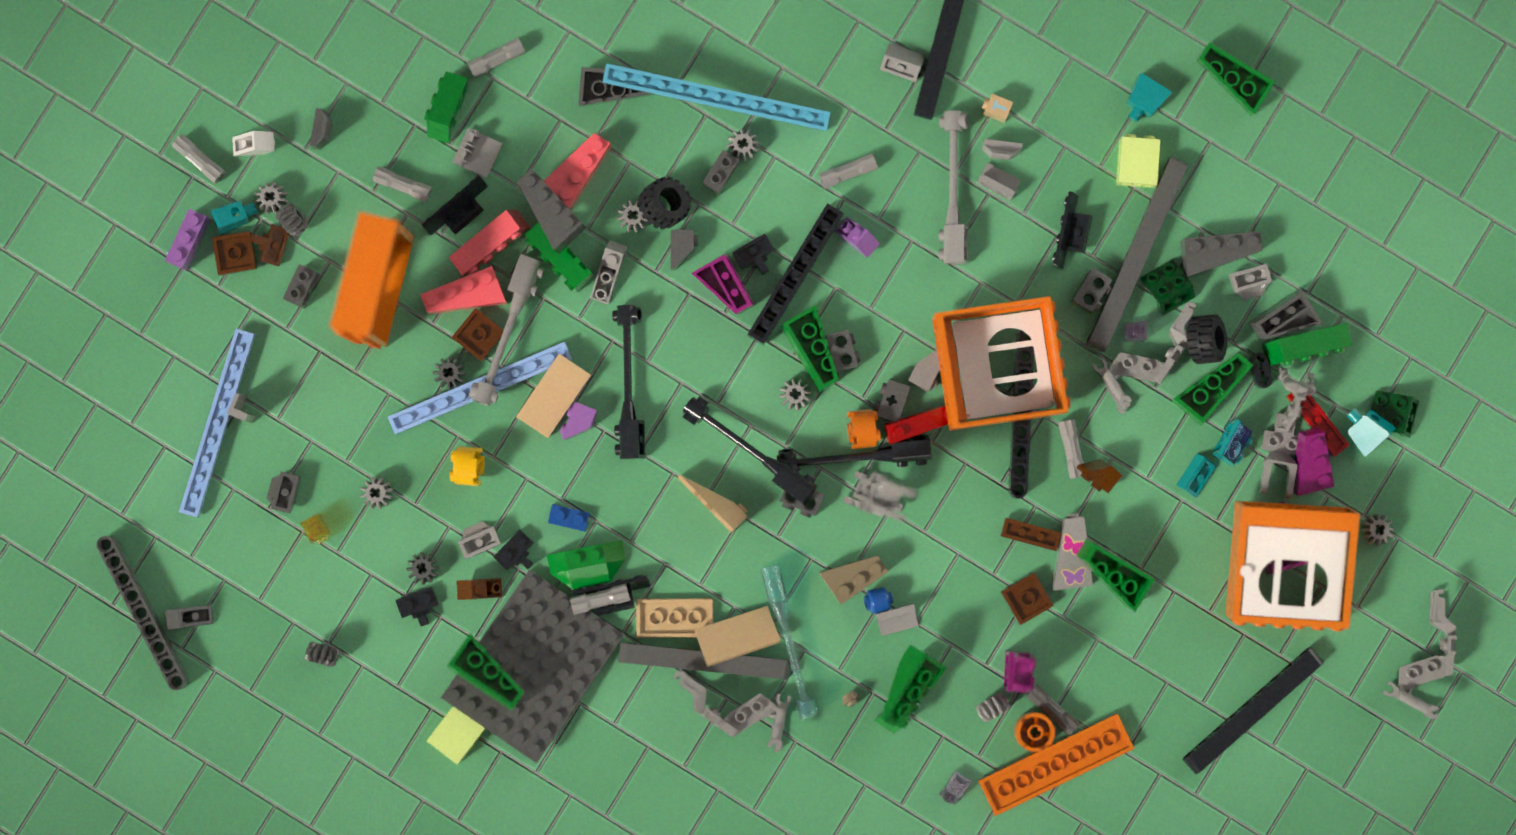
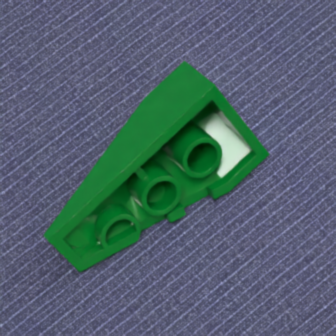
(913, 677)

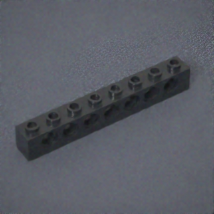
(795, 274)

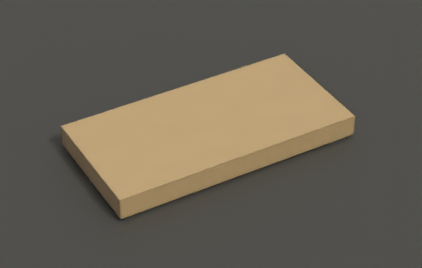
(553, 395)
(672, 616)
(737, 636)

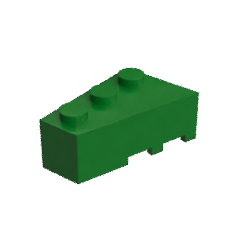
(445, 106)

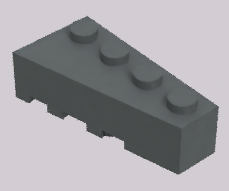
(1209, 252)

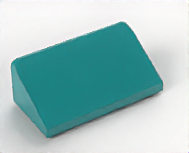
(1196, 475)

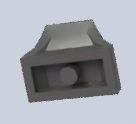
(321, 129)
(284, 491)

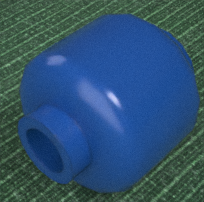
(878, 600)

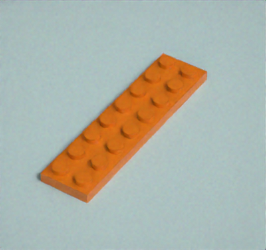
(1056, 764)

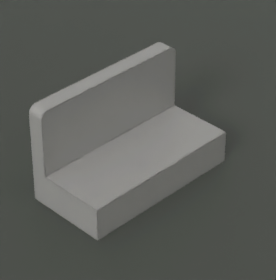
(902, 62)
(998, 181)
(236, 408)
(897, 619)

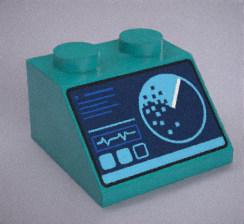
(1233, 442)

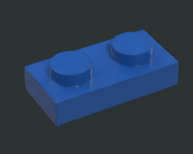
(568, 518)

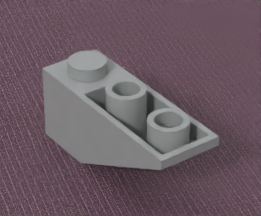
(608, 271)
(925, 372)

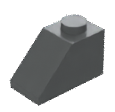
(682, 246)
(189, 617)

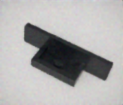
(459, 210)
(1073, 231)
(635, 583)

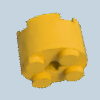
(467, 466)

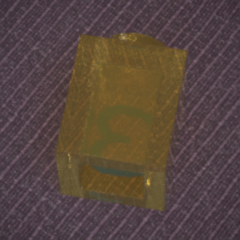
(316, 529)

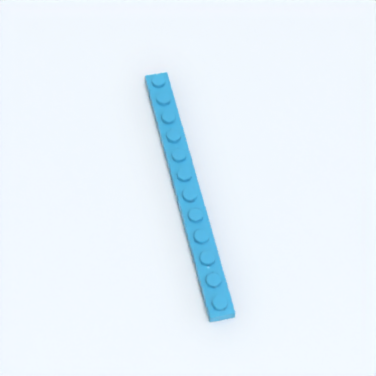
(716, 97)

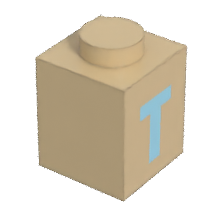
(997, 107)

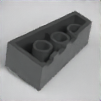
(595, 92)
(552, 214)

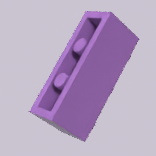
(188, 239)

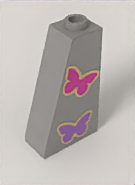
(1069, 569)

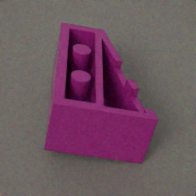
(725, 283)
(1312, 463)

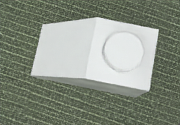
(253, 143)

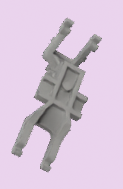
(1143, 367)
(1281, 441)
(878, 496)
(1429, 668)
(741, 717)

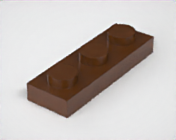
(1030, 534)

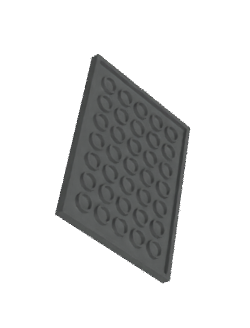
(547, 656)

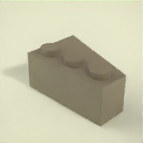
(853, 577)

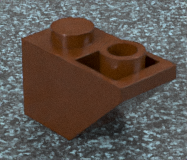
(1100, 474)
(479, 589)

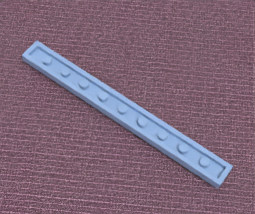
(460, 397)
(216, 423)

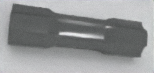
(1053, 710)

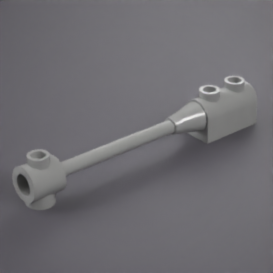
(954, 234)
(522, 288)

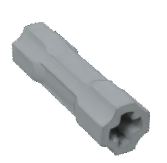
(484, 63)
(198, 158)
(860, 166)
(390, 179)
(1071, 445)
(585, 602)

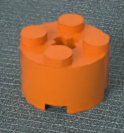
(863, 429)
(1039, 741)

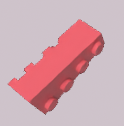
(577, 170)
(489, 241)
(469, 292)

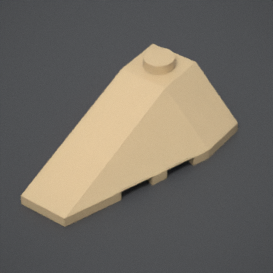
(725, 510)

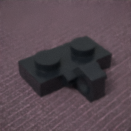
(754, 254)
(515, 551)
(418, 605)

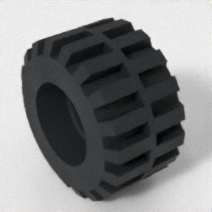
(653, 209)
(1206, 339)

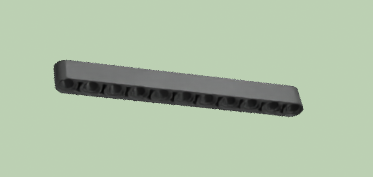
(1137, 254)

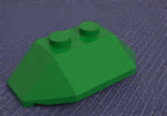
(588, 564)

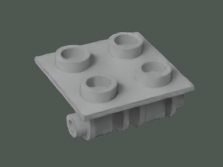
(477, 152)

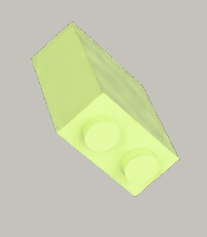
(1138, 161)
(455, 735)

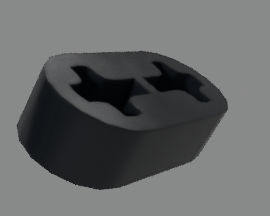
(1265, 368)

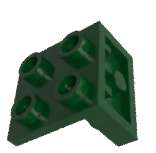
(1169, 286)
(1397, 410)

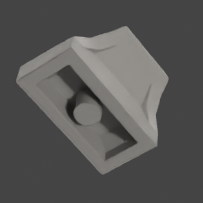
(1001, 149)
(1251, 282)
(478, 539)

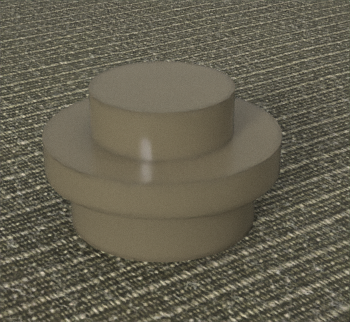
(851, 699)

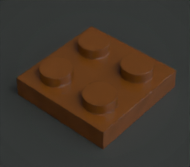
(234, 253)
(478, 334)
(1027, 598)

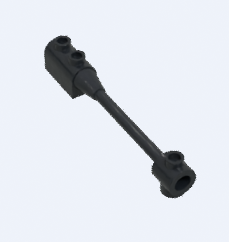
(630, 430)
(910, 449)
(786, 475)

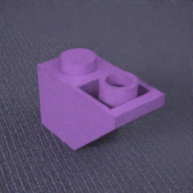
(857, 237)
(580, 420)

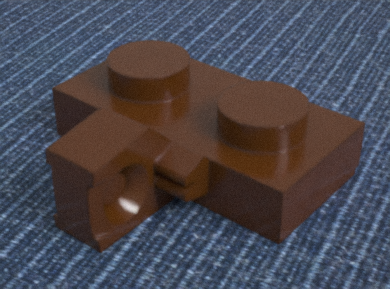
(272, 244)

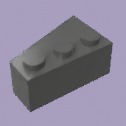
(1286, 316)

